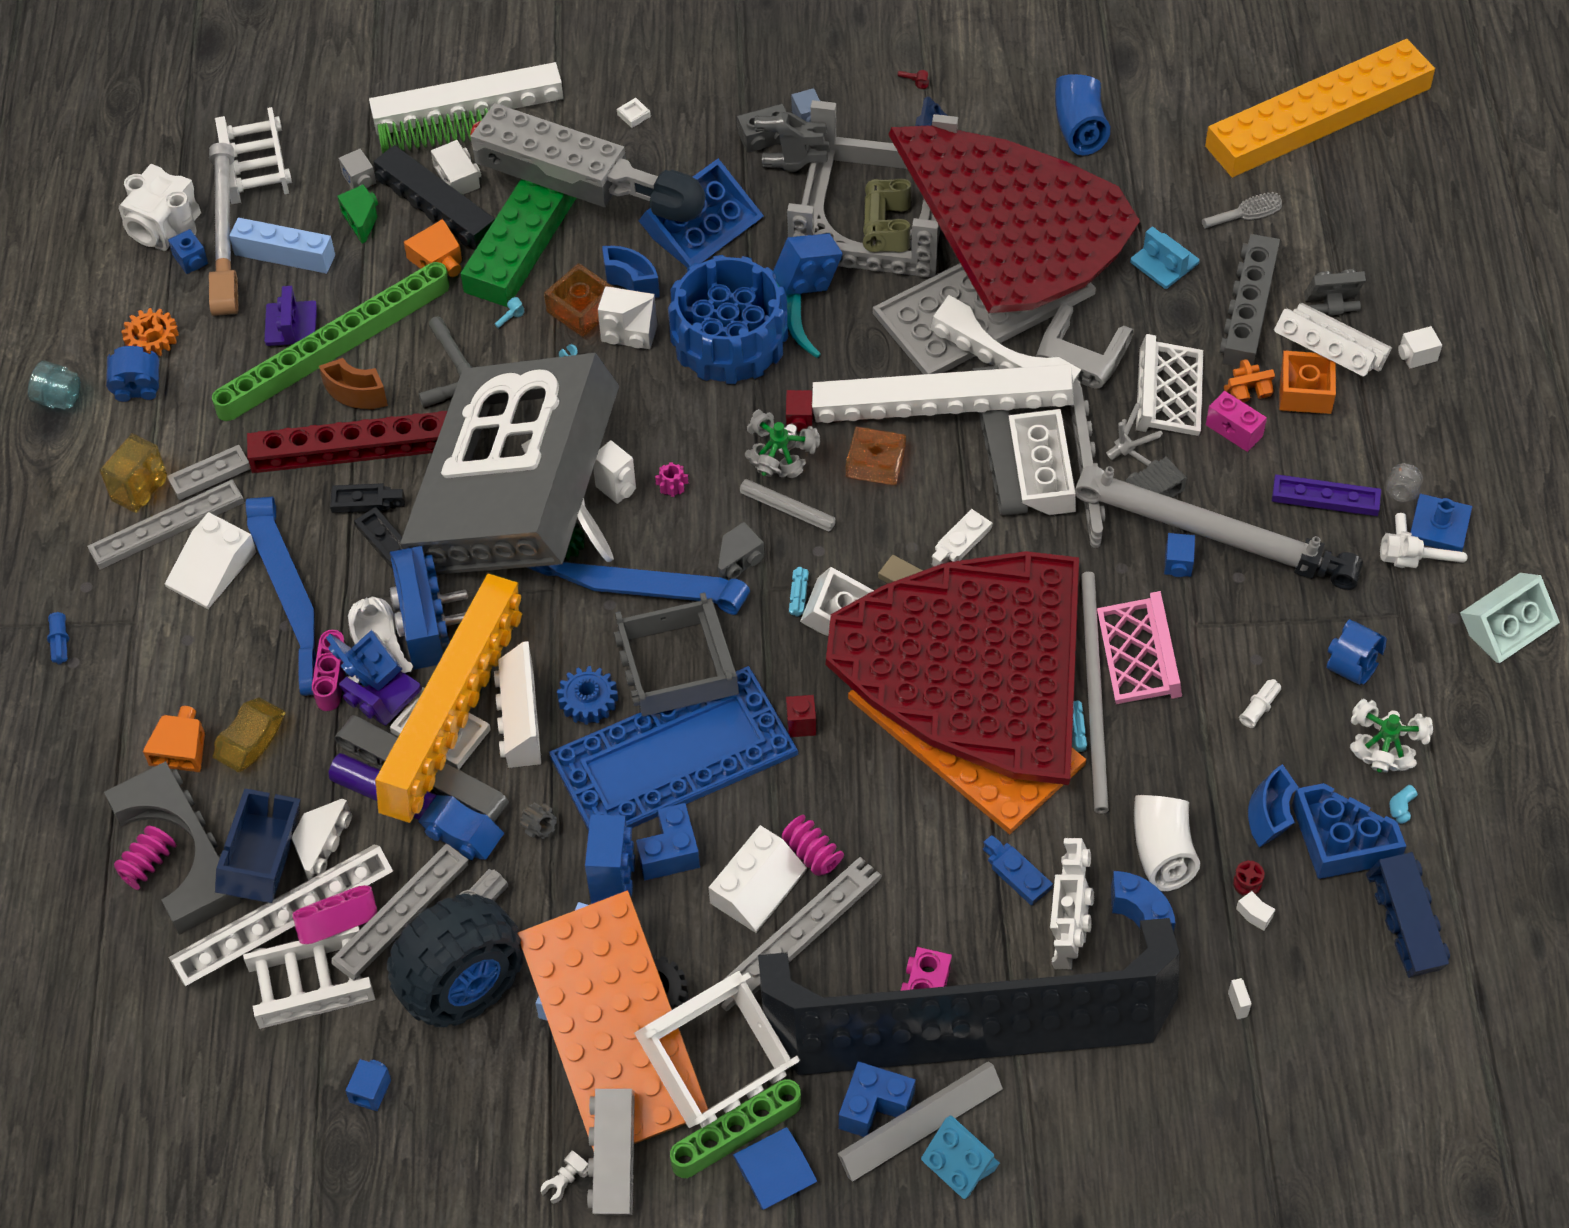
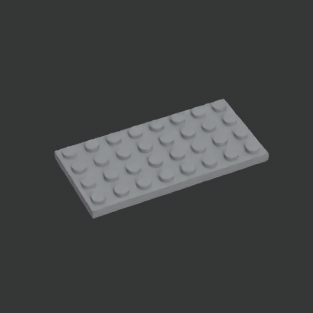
(911, 314)

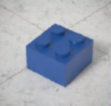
(807, 263)

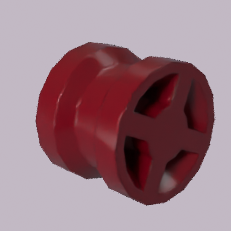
(1250, 871)

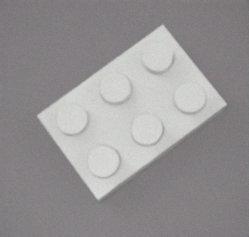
(467, 740)

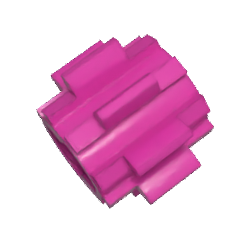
(671, 479)

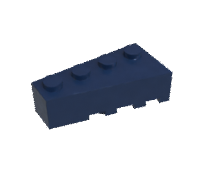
(1409, 914)

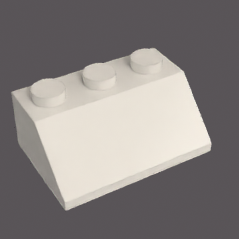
(756, 879)

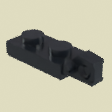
(365, 498)

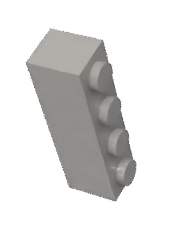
(613, 1152)

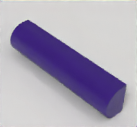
(361, 779)

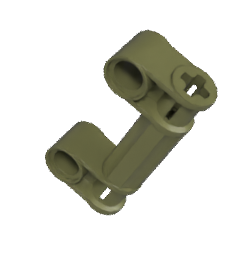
(889, 234)

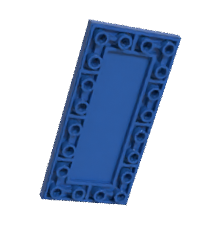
(673, 755)

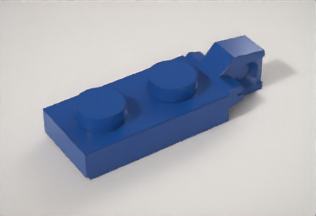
(1016, 870)

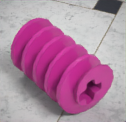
(810, 847)
(142, 855)

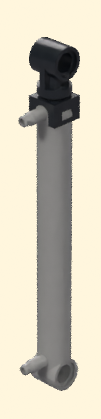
(1100, 485)

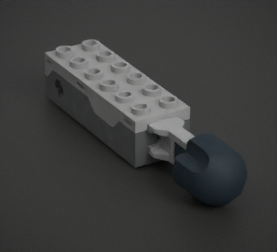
(578, 164)

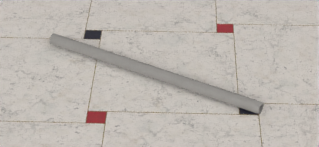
(1094, 693)

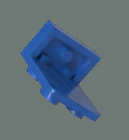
(366, 660)

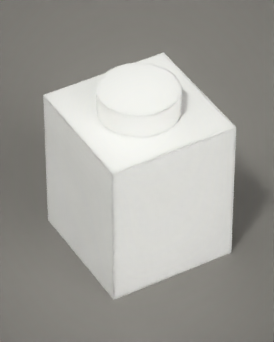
(1420, 347)

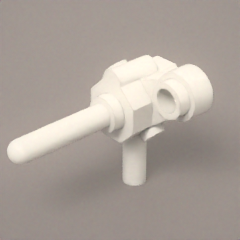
(1407, 550)

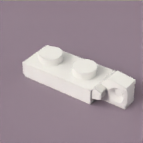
(961, 538)

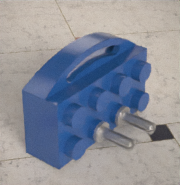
(421, 606)

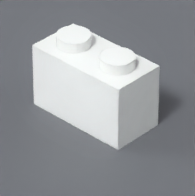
(456, 168)
(614, 472)

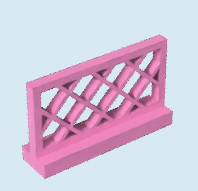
(1161, 640)

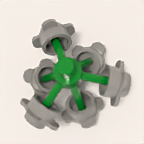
(783, 439)

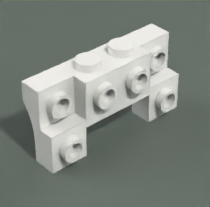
(1071, 904)

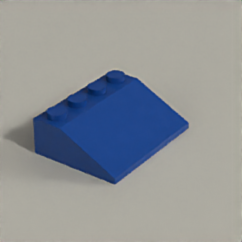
(723, 218)

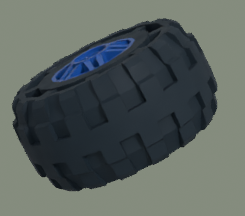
(455, 960)

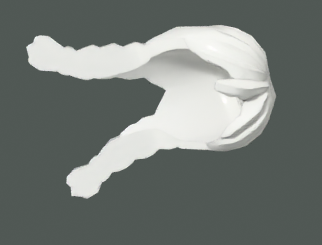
(377, 616)

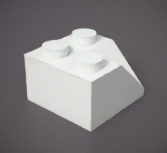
(627, 317)

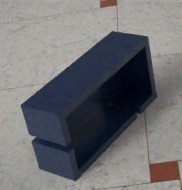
(257, 846)

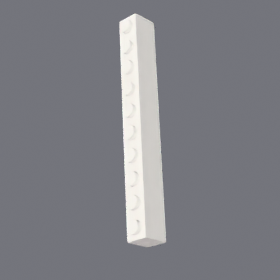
(943, 393)

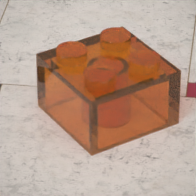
(576, 299)

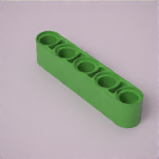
(730, 1141)

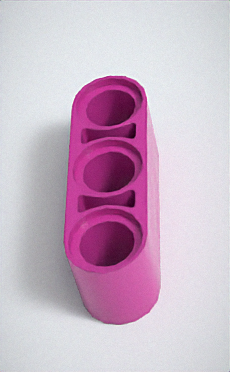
(324, 680)
(334, 914)

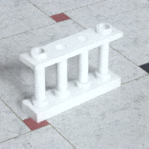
(227, 133)
(299, 1003)

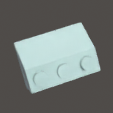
(1510, 616)

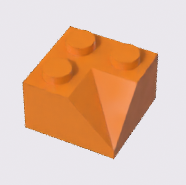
(1307, 383)

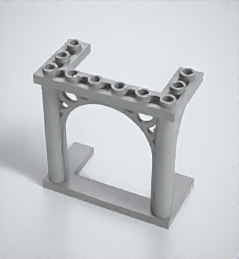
(804, 218)

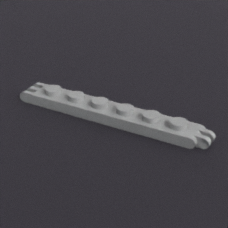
(1085, 452)
(810, 920)

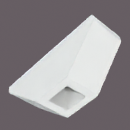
(319, 835)

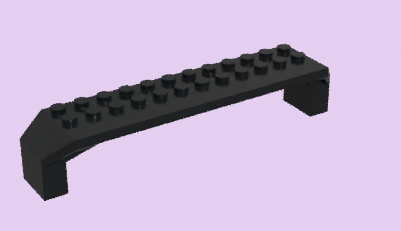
(975, 1018)

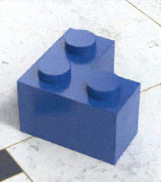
(672, 849)
(873, 1092)

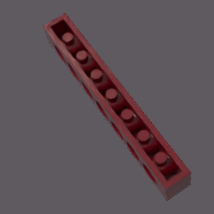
(344, 442)

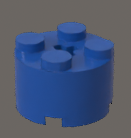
(132, 373)
(1356, 652)

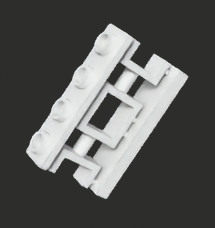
(1332, 339)

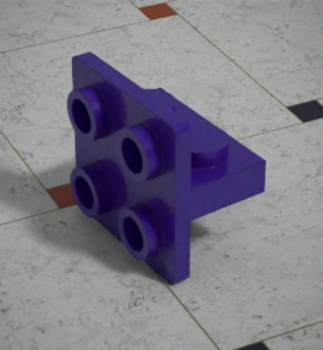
(289, 320)

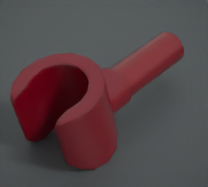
(920, 78)

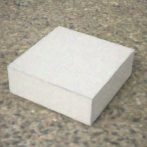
(633, 112)
(1239, 998)

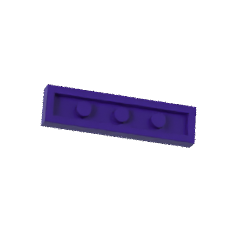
(1326, 495)

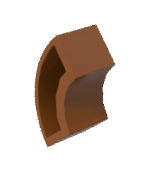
(353, 386)

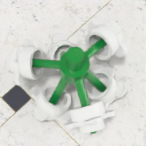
(1390, 727)

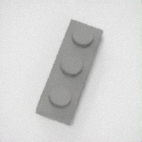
(208, 472)

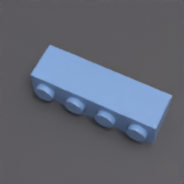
(282, 245)

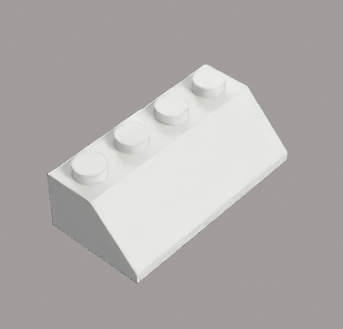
(1043, 461)
(518, 708)

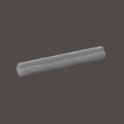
(787, 505)

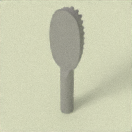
(1250, 209)

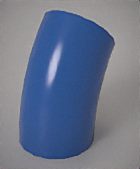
(1081, 113)

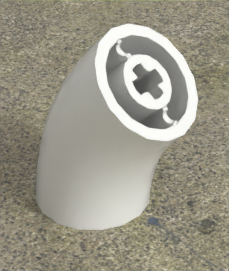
(1165, 841)

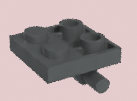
(1333, 289)

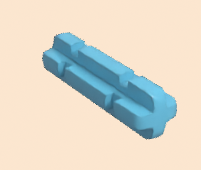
(798, 591)
(1078, 730)

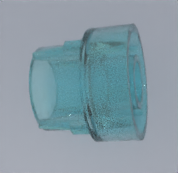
(53, 386)

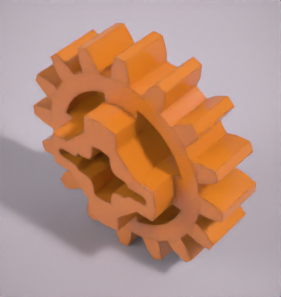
(150, 331)

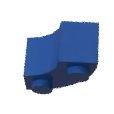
(630, 270)
(1269, 806)
(460, 827)
(1138, 899)

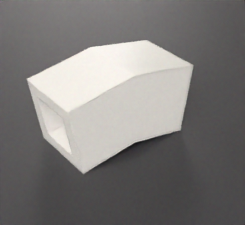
(1255, 910)

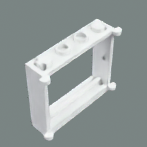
(731, 986)

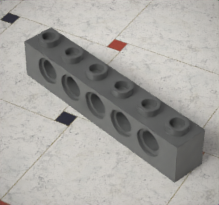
(1251, 300)

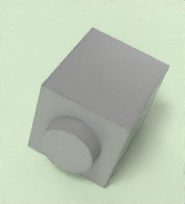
(357, 169)

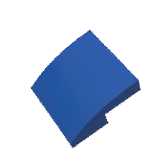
(774, 1168)

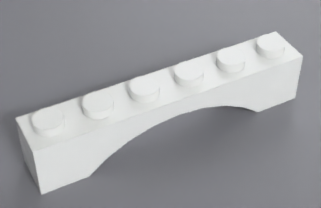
(958, 324)

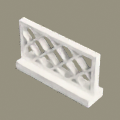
(1148, 387)

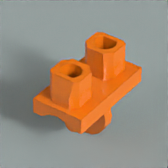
(1260, 381)

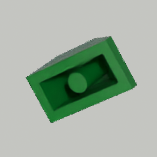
(359, 210)

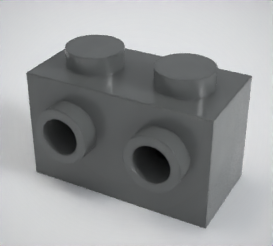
(758, 140)

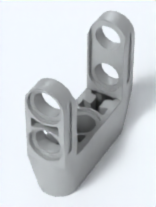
(1094, 366)

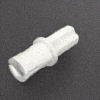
(1260, 703)

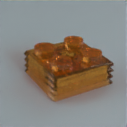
(875, 455)

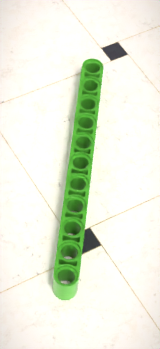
(330, 341)

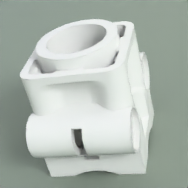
(158, 207)

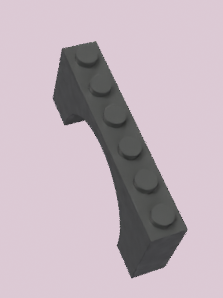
(159, 797)

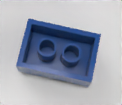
(609, 857)

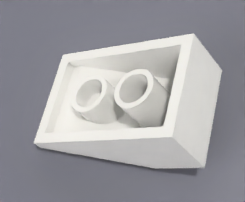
(210, 560)
(831, 592)

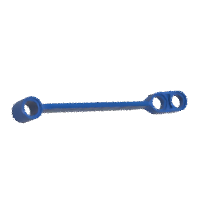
(287, 583)
(725, 593)

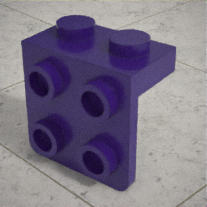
(381, 704)

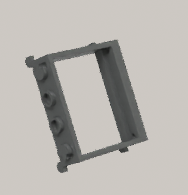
(668, 619)

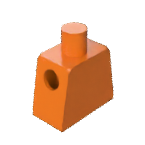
(435, 245)
(177, 741)

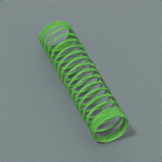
(384, 132)

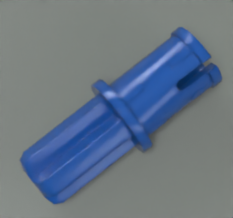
(58, 637)

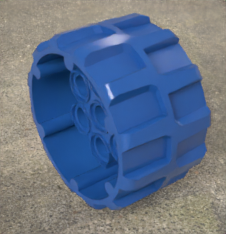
(727, 311)

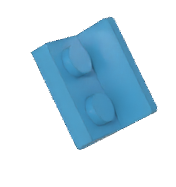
(1163, 258)
(959, 1157)

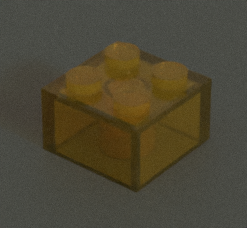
(134, 473)

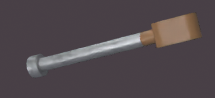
(222, 282)

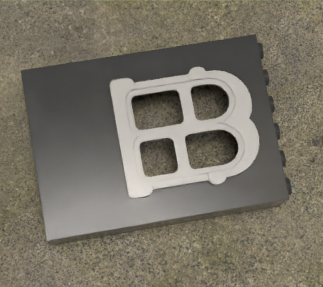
(517, 506)

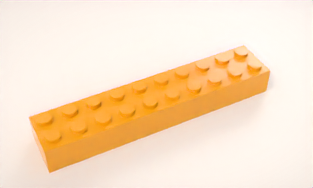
(1319, 107)
(448, 699)

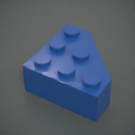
(1343, 832)

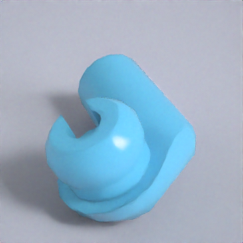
(1399, 804)

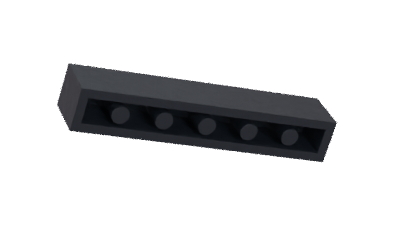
(432, 196)

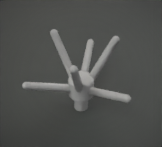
(1125, 445)

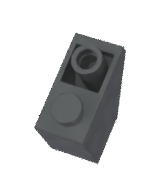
(739, 551)

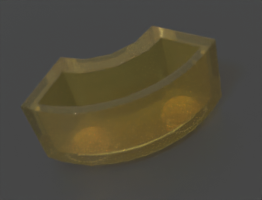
(248, 734)

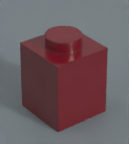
(799, 408)
(801, 716)

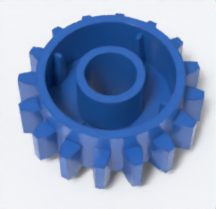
(590, 708)

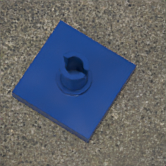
(1441, 522)

